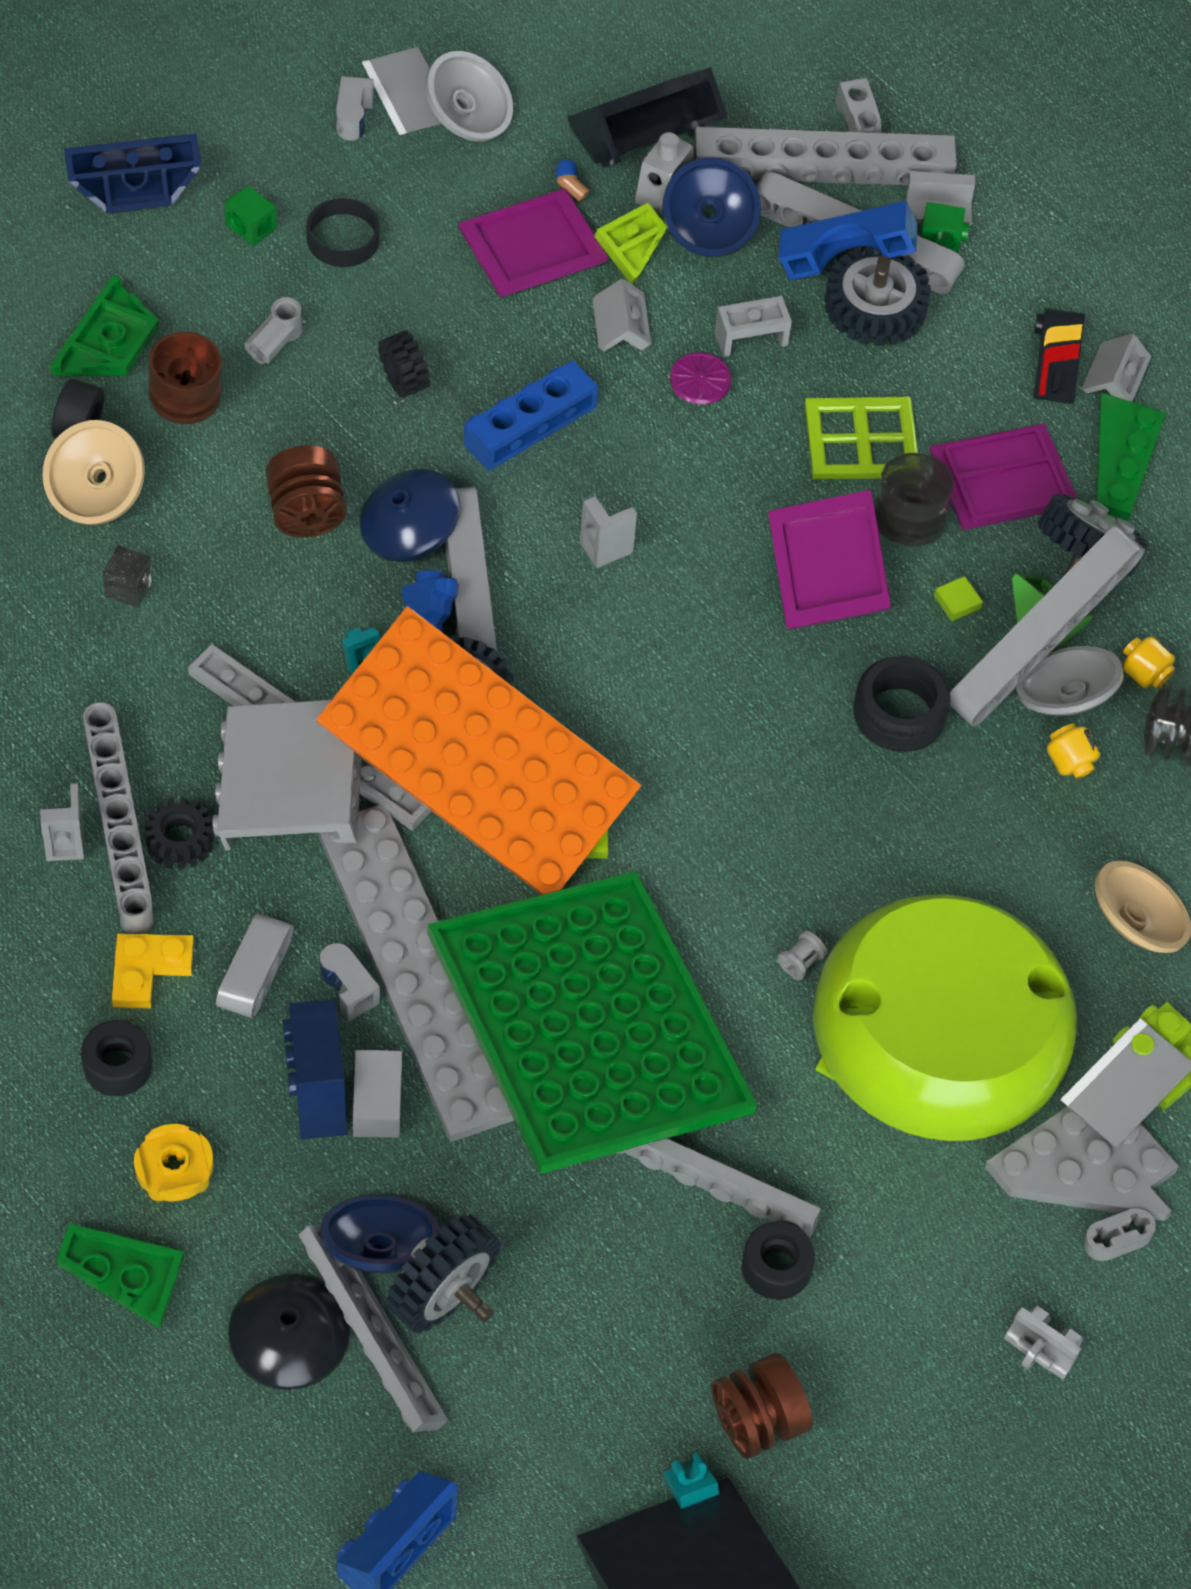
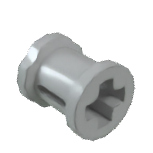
(802, 955)

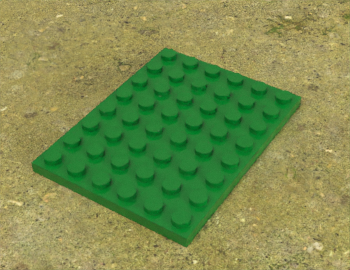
(590, 1021)

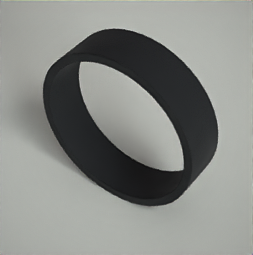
(349, 207)

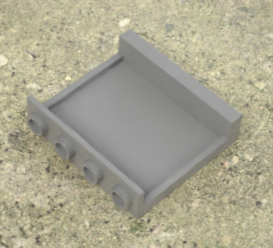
(284, 774)

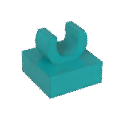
(358, 646)
(691, 1481)

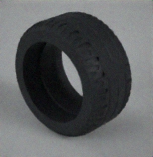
(909, 675)

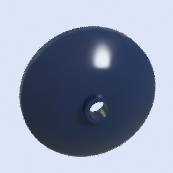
(722, 188)
(410, 515)
(376, 1231)

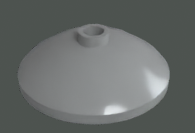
(469, 96)
(1071, 681)

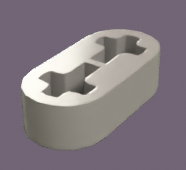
(1117, 1226)

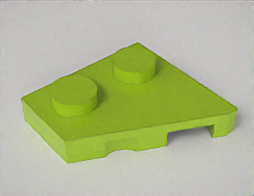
(632, 240)

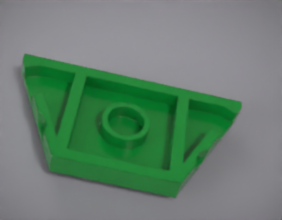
(108, 336)

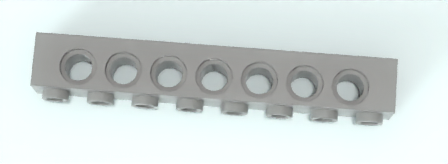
(828, 154)

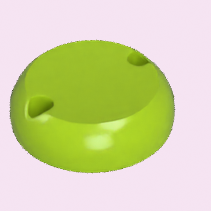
(945, 1017)

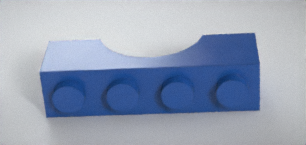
(811, 246)

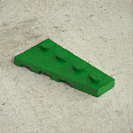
(1124, 451)

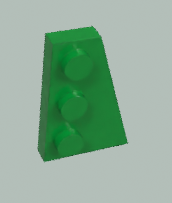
(124, 1269)

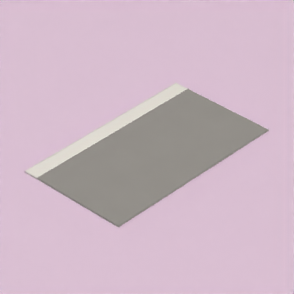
(401, 87)
(1127, 1085)

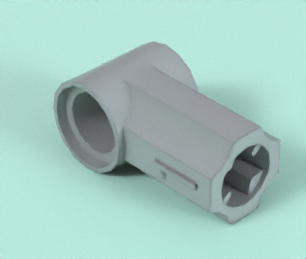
(279, 328)

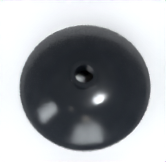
(282, 1353)

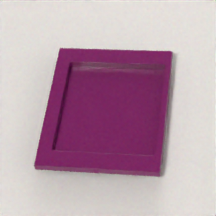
(532, 242)
(1003, 475)
(829, 560)

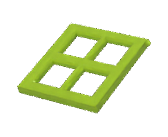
(859, 407)

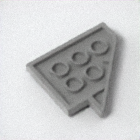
(1077, 1167)

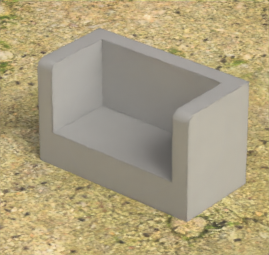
(751, 320)
(377, 1093)

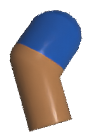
(568, 178)

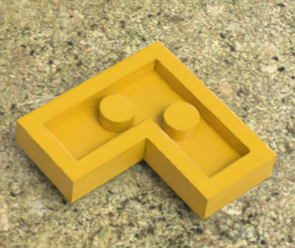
(143, 956)

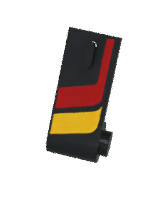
(1058, 354)

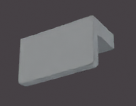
(939, 189)
(621, 316)
(1118, 367)
(606, 536)
(63, 830)

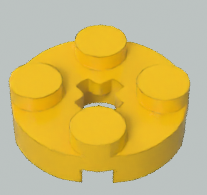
(179, 1183)

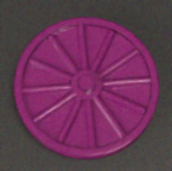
(700, 378)

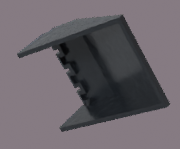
(686, 1548)

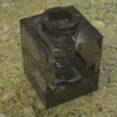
(127, 576)

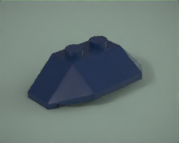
(134, 172)

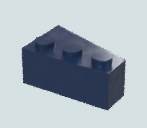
(317, 1068)

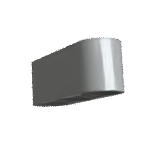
(254, 965)

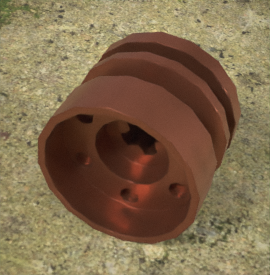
(185, 377)
(305, 491)
(762, 1405)

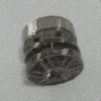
(914, 499)
(1168, 724)

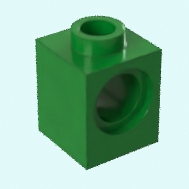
(250, 215)
(945, 225)

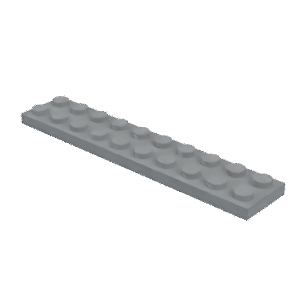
(393, 924)

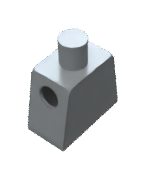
(660, 165)

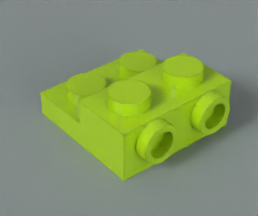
(1175, 1030)

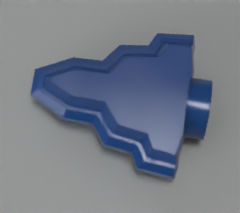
(431, 597)

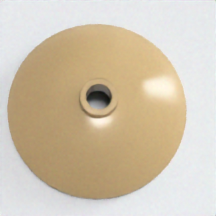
(74, 468)
(1142, 907)

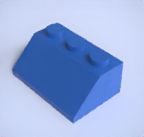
(398, 1533)

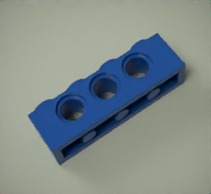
(530, 415)

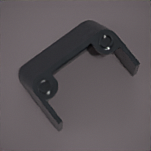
(647, 114)

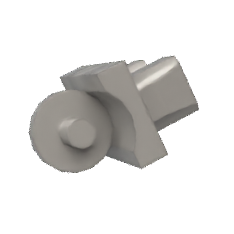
(1042, 1343)

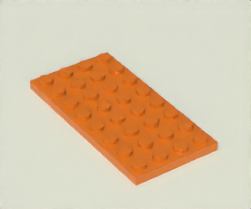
(478, 753)

